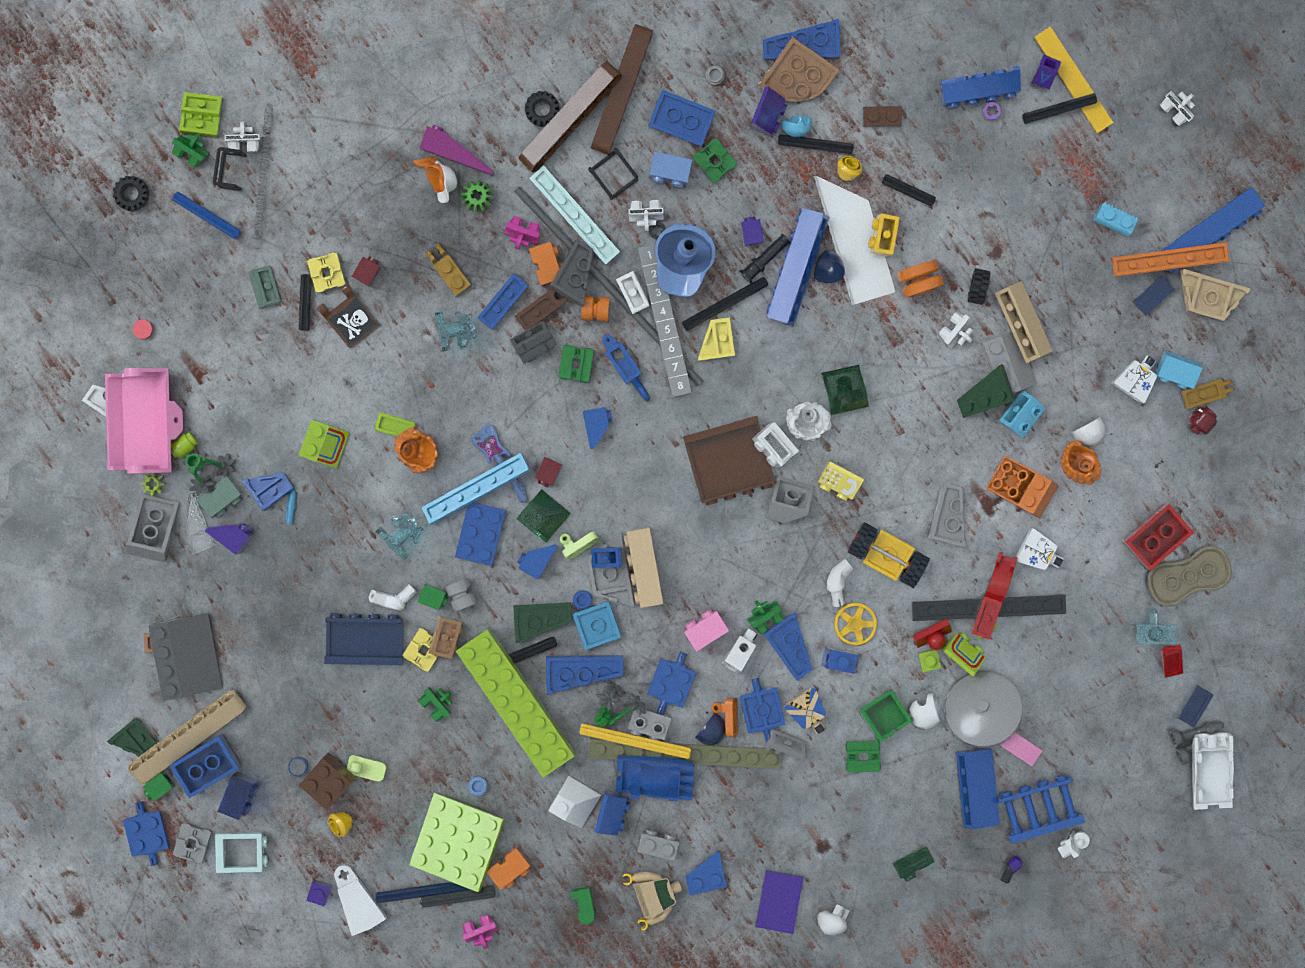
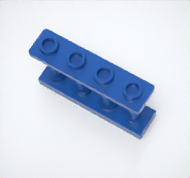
(1036, 828)

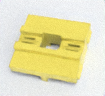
(336, 278)
(412, 650)

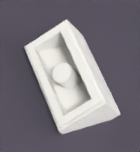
(633, 292)

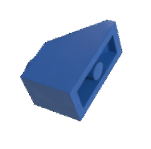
(596, 424)
(536, 560)

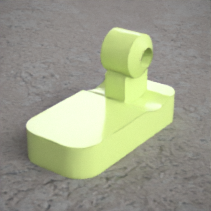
(574, 549)
(366, 768)

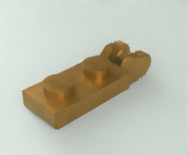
(449, 271)

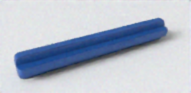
(206, 215)

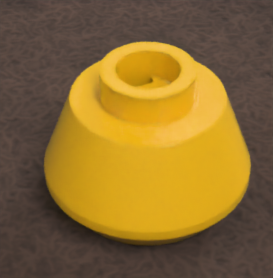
(848, 168)
(340, 823)

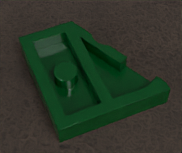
(133, 738)

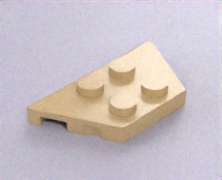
(1210, 295)

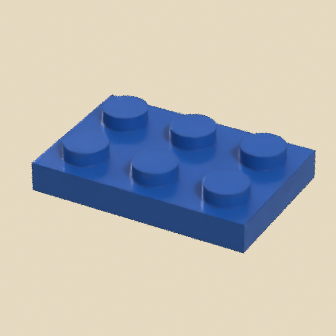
(681, 118)
(480, 533)

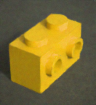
(884, 235)

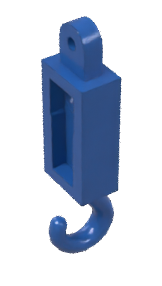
(626, 367)

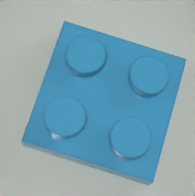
(596, 625)

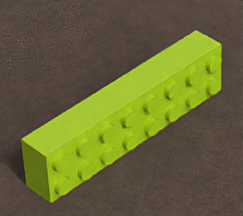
(516, 702)

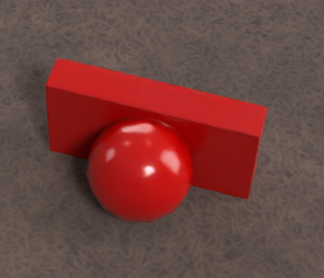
(933, 635)
(1172, 660)

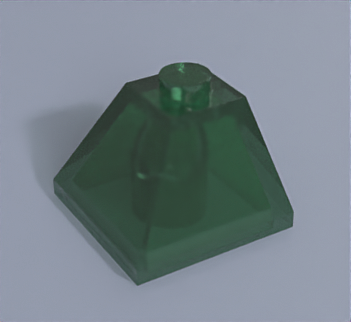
(543, 515)

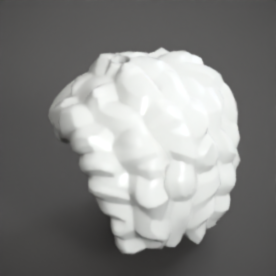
(808, 425)

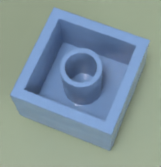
(670, 169)

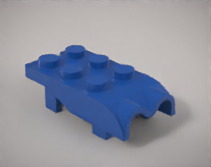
(655, 777)

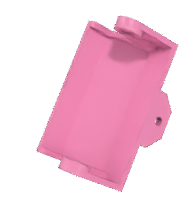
(140, 420)

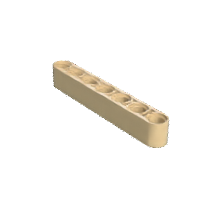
(187, 737)

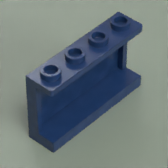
(364, 640)

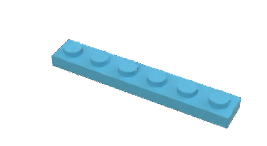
(476, 489)

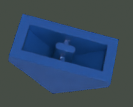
(606, 557)

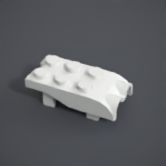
(1212, 770)

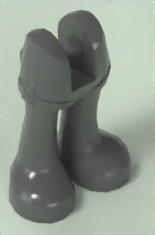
(1178, 738)

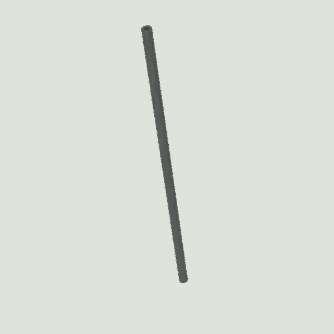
(599, 276)

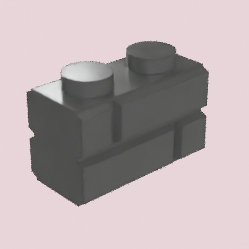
(533, 342)

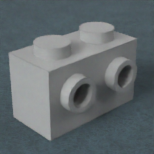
(651, 724)
(658, 845)

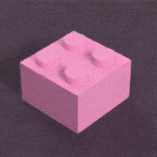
(706, 629)

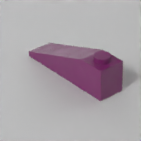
(442, 145)

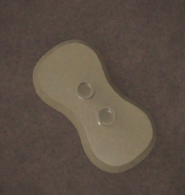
(1175, 581)

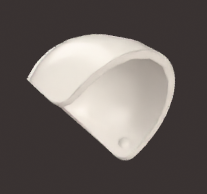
(1090, 434)

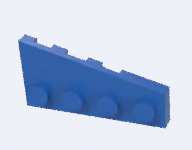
(821, 38)
(575, 671)

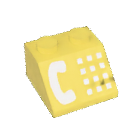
(840, 480)

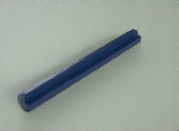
(421, 891)

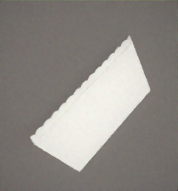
(851, 228)

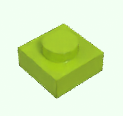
(929, 660)

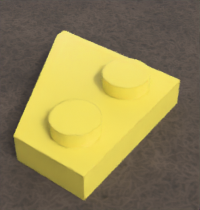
(718, 340)

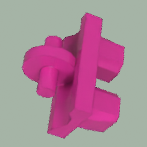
(522, 235)
(471, 933)

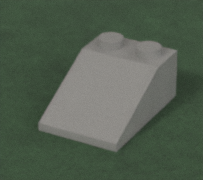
(152, 528)

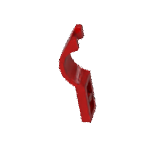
(994, 596)

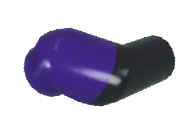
(1011, 868)

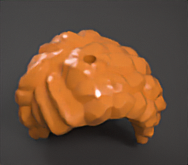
(416, 450)
(1075, 460)

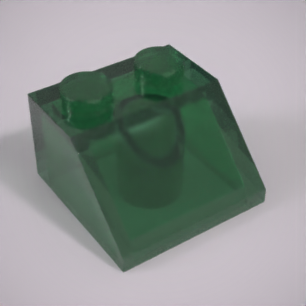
(845, 389)

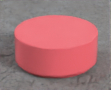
(142, 329)

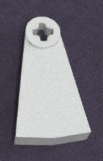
(358, 904)

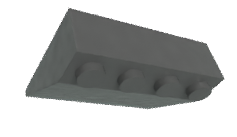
(185, 656)

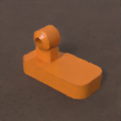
(731, 715)

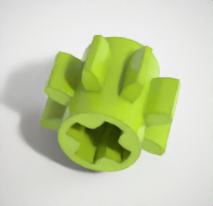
(150, 488)

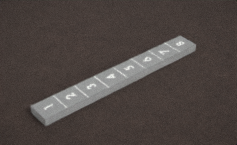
(664, 325)

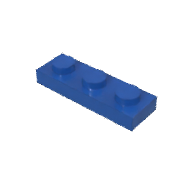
(502, 301)

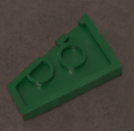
(538, 618)

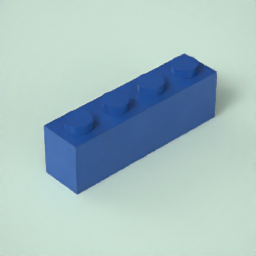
(981, 87)

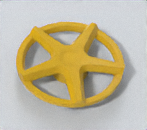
(855, 624)

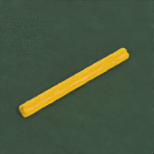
(635, 741)

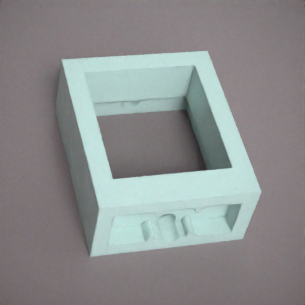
(220, 846)

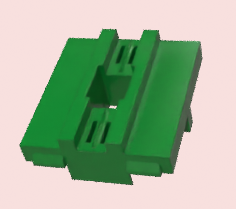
(726, 161)
(566, 370)
(856, 765)

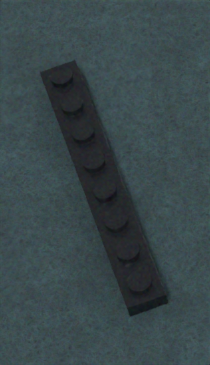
(970, 607)

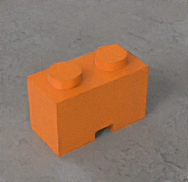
(545, 257)
(513, 866)

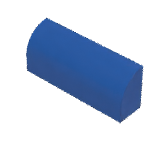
(977, 788)

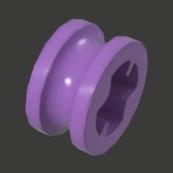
(990, 105)

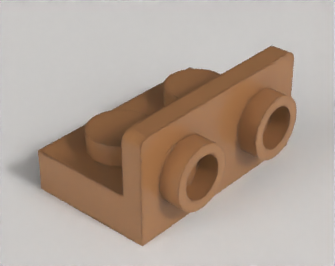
(445, 637)

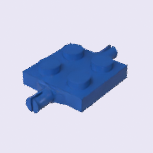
(671, 682)
(762, 709)
(146, 833)

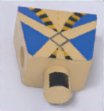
(807, 710)

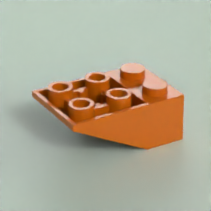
(1022, 487)

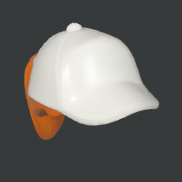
(439, 176)

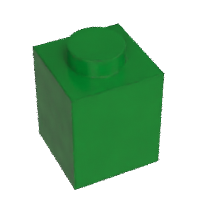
(433, 597)
(158, 786)

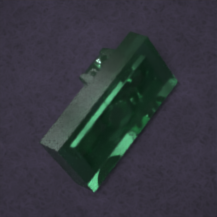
(916, 861)

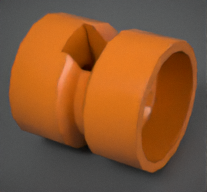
(595, 308)

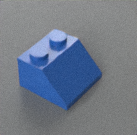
(611, 814)

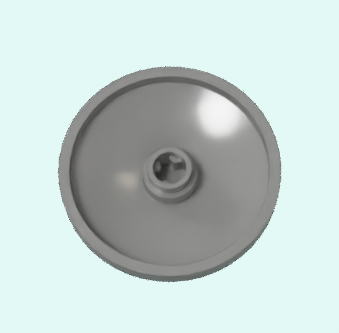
(984, 710)

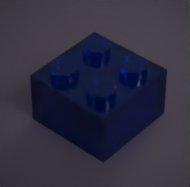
(238, 795)

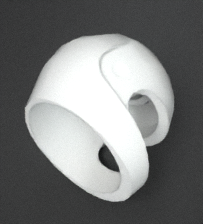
(925, 716)

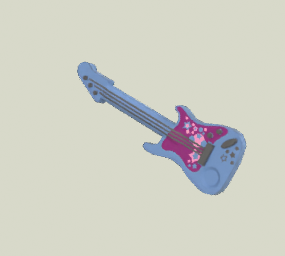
(487, 442)

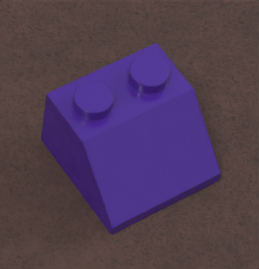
(233, 537)

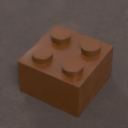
(327, 781)

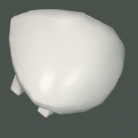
(833, 923)

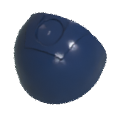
(829, 267)
(713, 731)

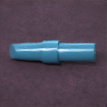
(291, 507)

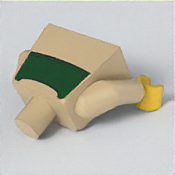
(654, 896)

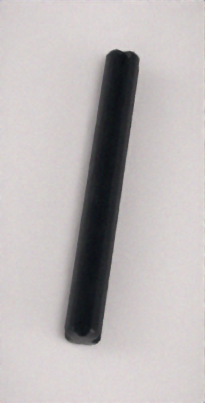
(725, 303)

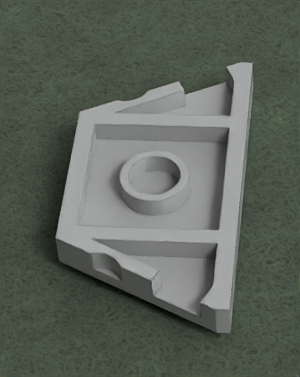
(612, 582)

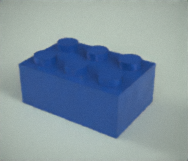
(205, 766)

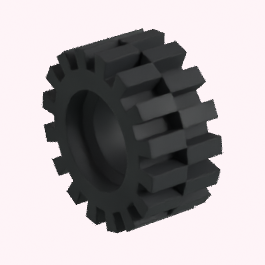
(541, 97)
(142, 196)
(979, 286)

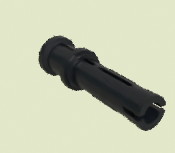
(757, 265)

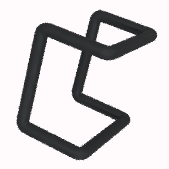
(616, 151)
(220, 184)

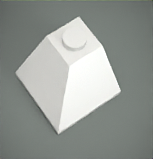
(574, 802)

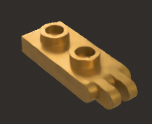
(1206, 393)

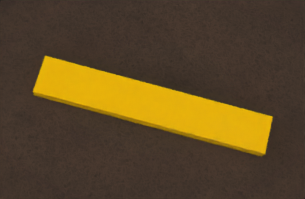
(1073, 78)

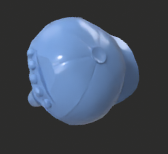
(683, 258)

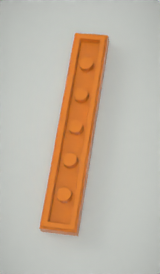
(1170, 259)

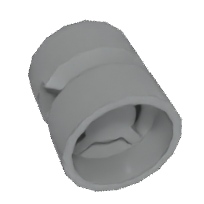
(460, 594)

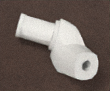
(836, 581)
(390, 601)

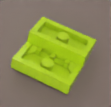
(200, 114)

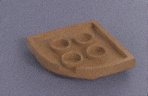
(799, 73)

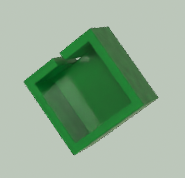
(884, 715)

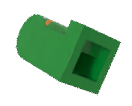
(585, 903)

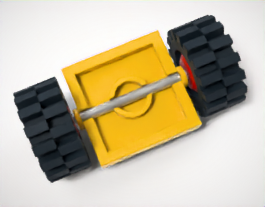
(889, 555)

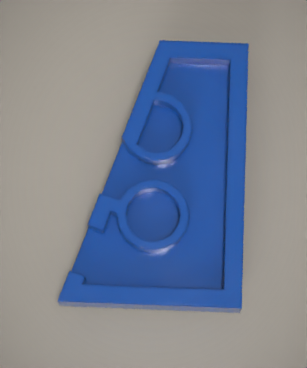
(790, 646)

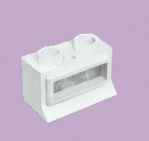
(774, 445)

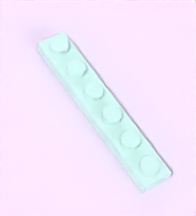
(574, 215)

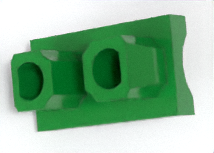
(192, 146)
(763, 613)
(430, 697)

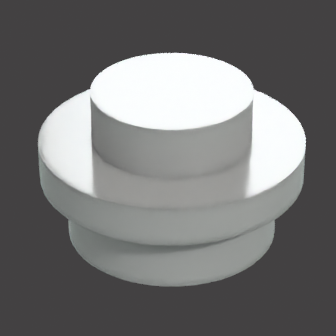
(714, 75)

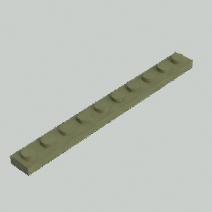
(699, 754)

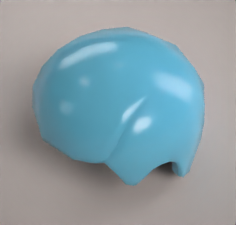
(797, 126)

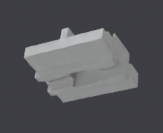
(202, 840)

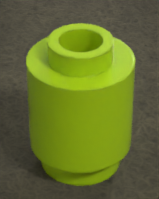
(183, 445)

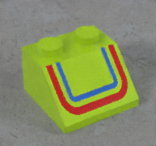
(324, 443)
(963, 653)

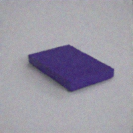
(779, 901)

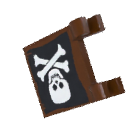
(350, 318)

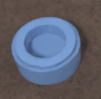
(477, 786)

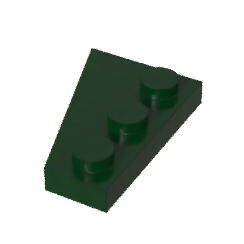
(987, 394)

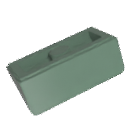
(264, 286)

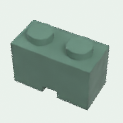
(216, 501)

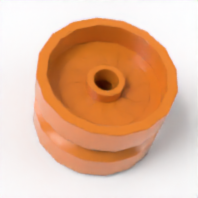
(921, 281)

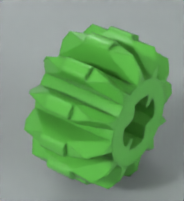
(480, 189)

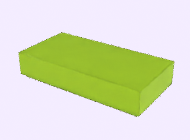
(392, 425)

